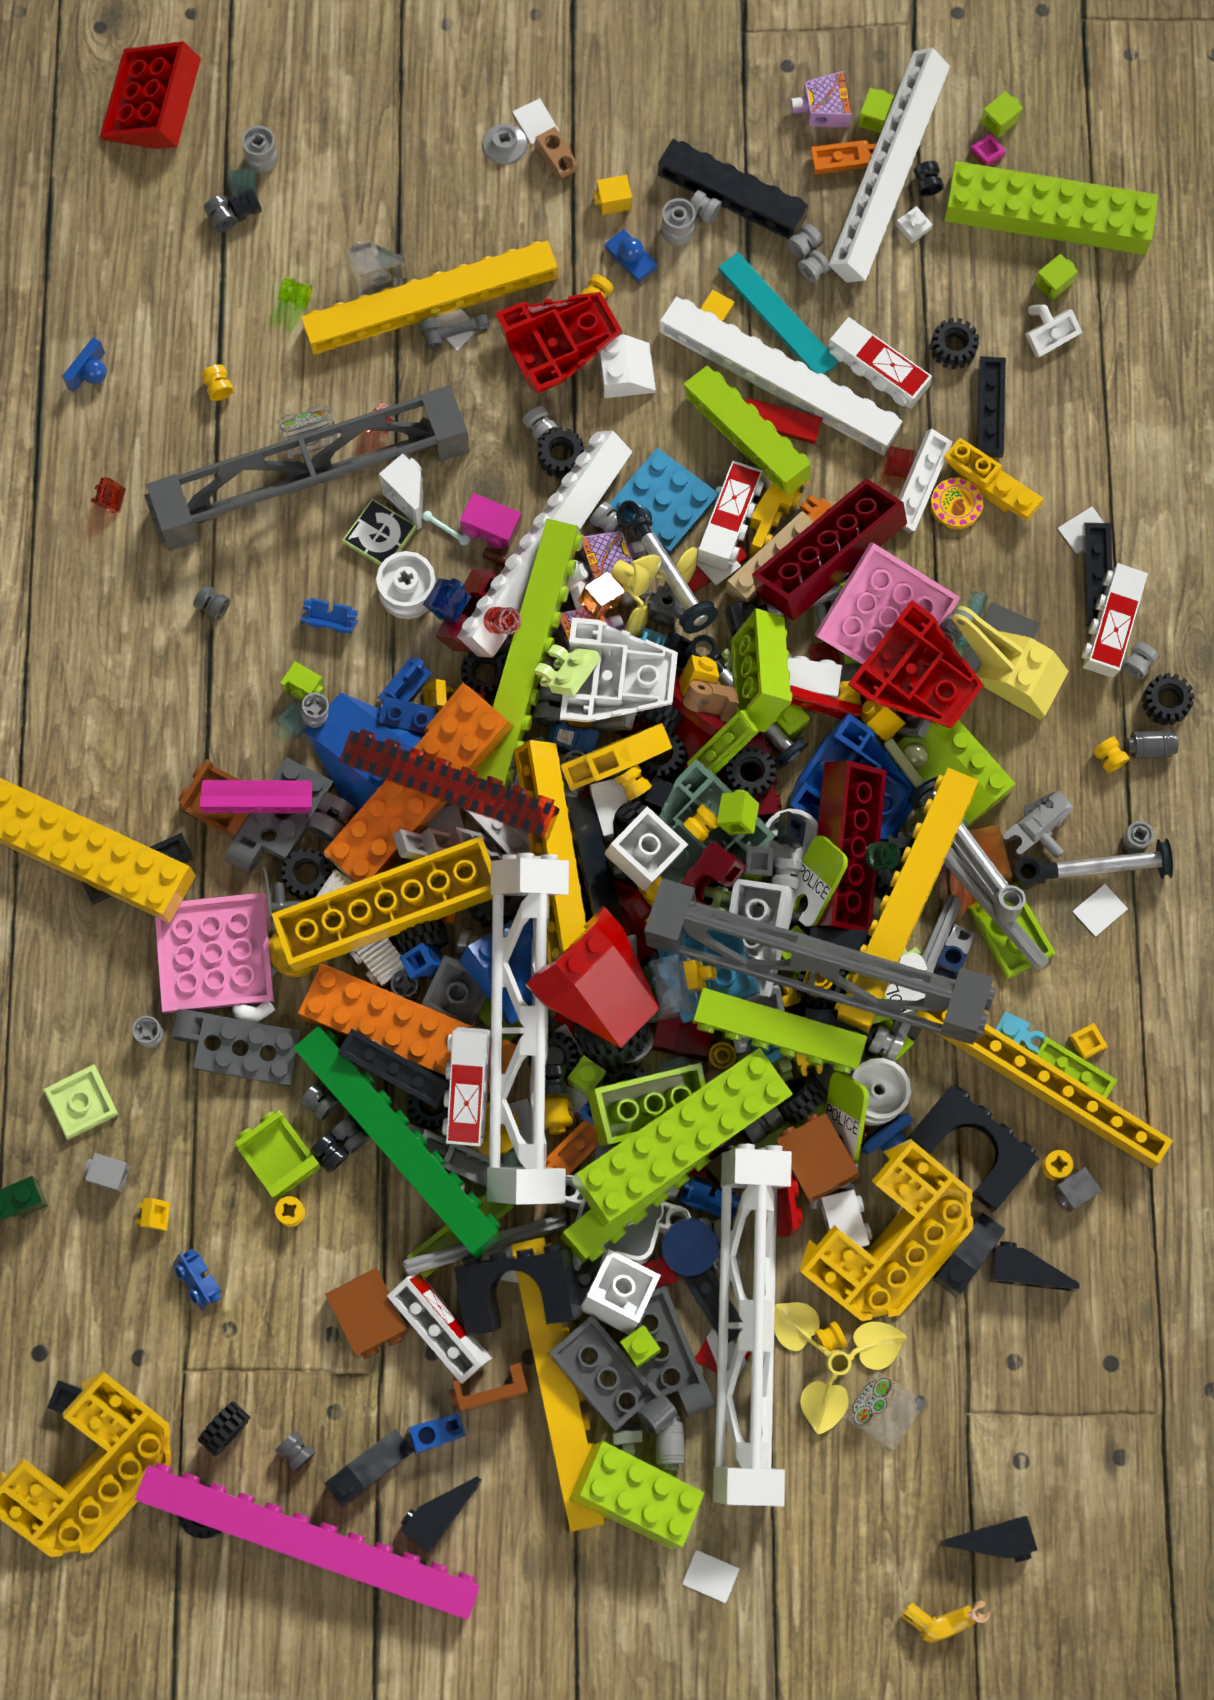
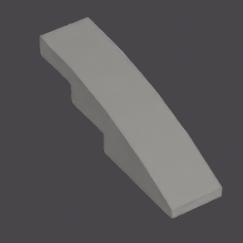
(416, 845)
(458, 1158)

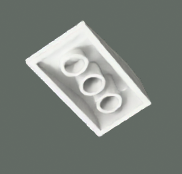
(766, 904)

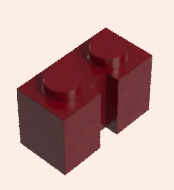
(681, 1039)

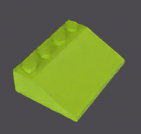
(963, 753)

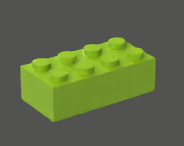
(761, 668)
(632, 1104)
(637, 1495)

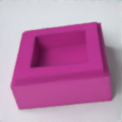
(987, 150)

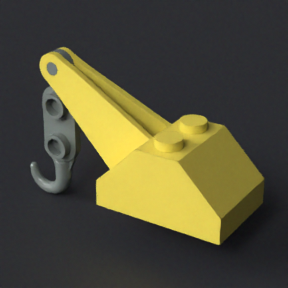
(1010, 663)

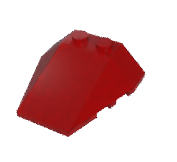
(557, 336)
(918, 671)
(598, 982)

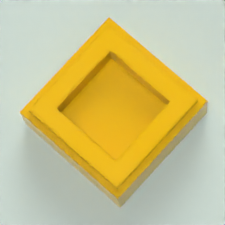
(718, 305)
(1088, 1041)

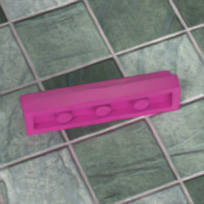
(256, 796)

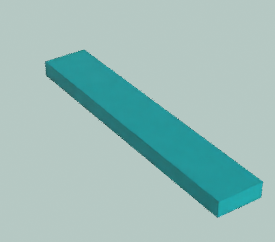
(777, 315)

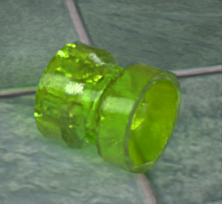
(295, 292)

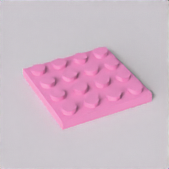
(875, 599)
(215, 954)

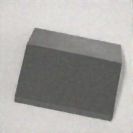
(454, 992)

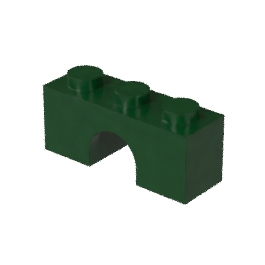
(21, 1199)

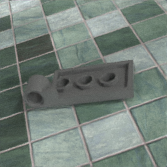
(248, 845)
(198, 1026)
(691, 1387)
(648, 1402)

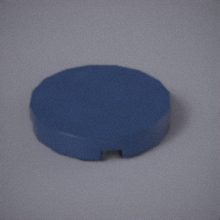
(689, 1247)

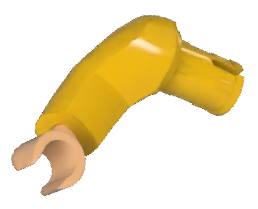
(946, 1625)

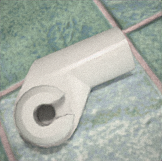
(252, 1014)

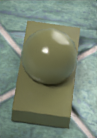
(911, 758)

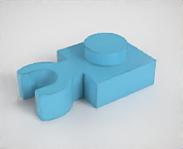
(1018, 1031)

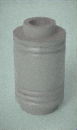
(670, 1445)

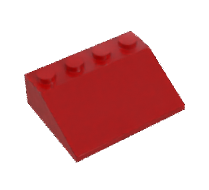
(151, 95)

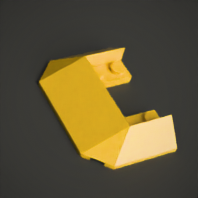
(908, 1250)
(104, 1485)

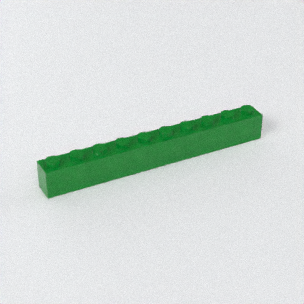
(399, 1144)

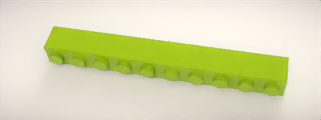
(531, 643)

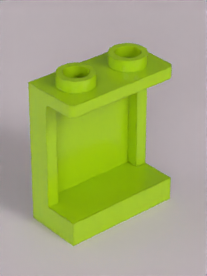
(276, 1154)

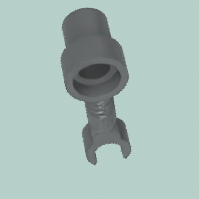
(434, 333)

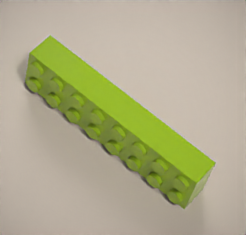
(1051, 208)
(681, 1136)

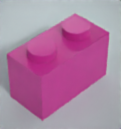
(490, 522)

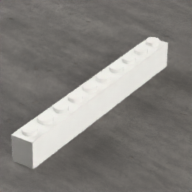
(889, 165)
(780, 375)
(570, 504)

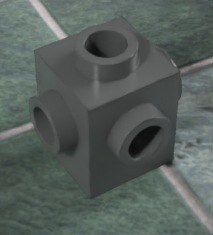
(664, 607)

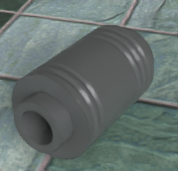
(1152, 744)

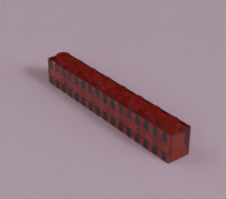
(449, 784)

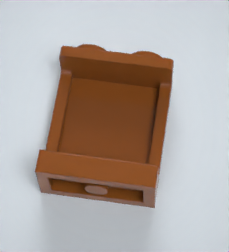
(189, 799)
(818, 1157)
(367, 1314)
(492, 1396)

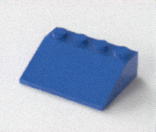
(478, 963)

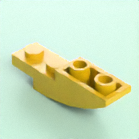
(993, 482)
(769, 513)
(616, 756)

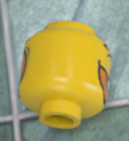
(557, 1113)

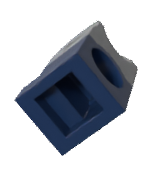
(954, 952)

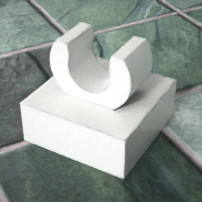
(914, 224)

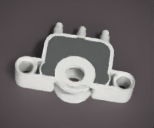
(639, 1239)

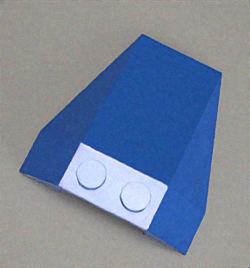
(329, 741)
(856, 743)

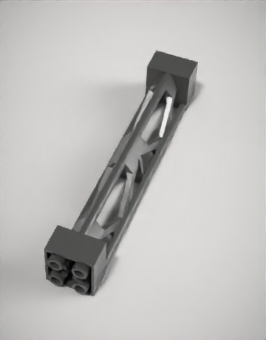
(176, 518)
(678, 913)

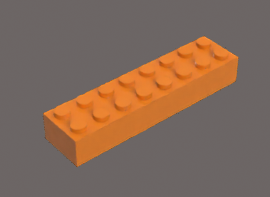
(462, 736)
(403, 1026)

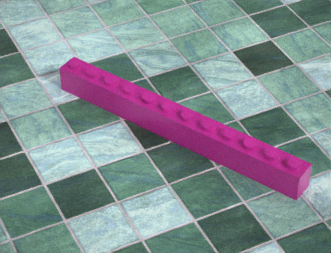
(308, 1542)

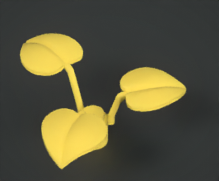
(641, 575)
(822, 1402)

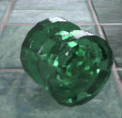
(883, 855)

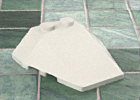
(626, 680)

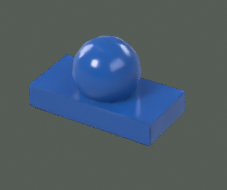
(631, 255)
(86, 366)
(887, 1134)

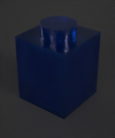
(447, 599)

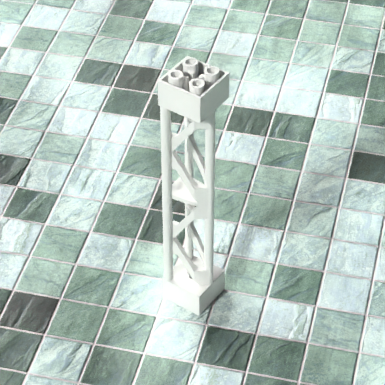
(537, 880)
(761, 1175)

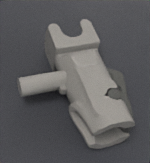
(1038, 822)

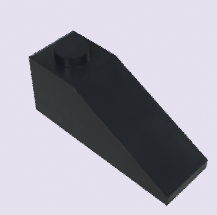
(969, 1255)
(1023, 1268)
(368, 1468)
(434, 1518)
(1000, 1540)

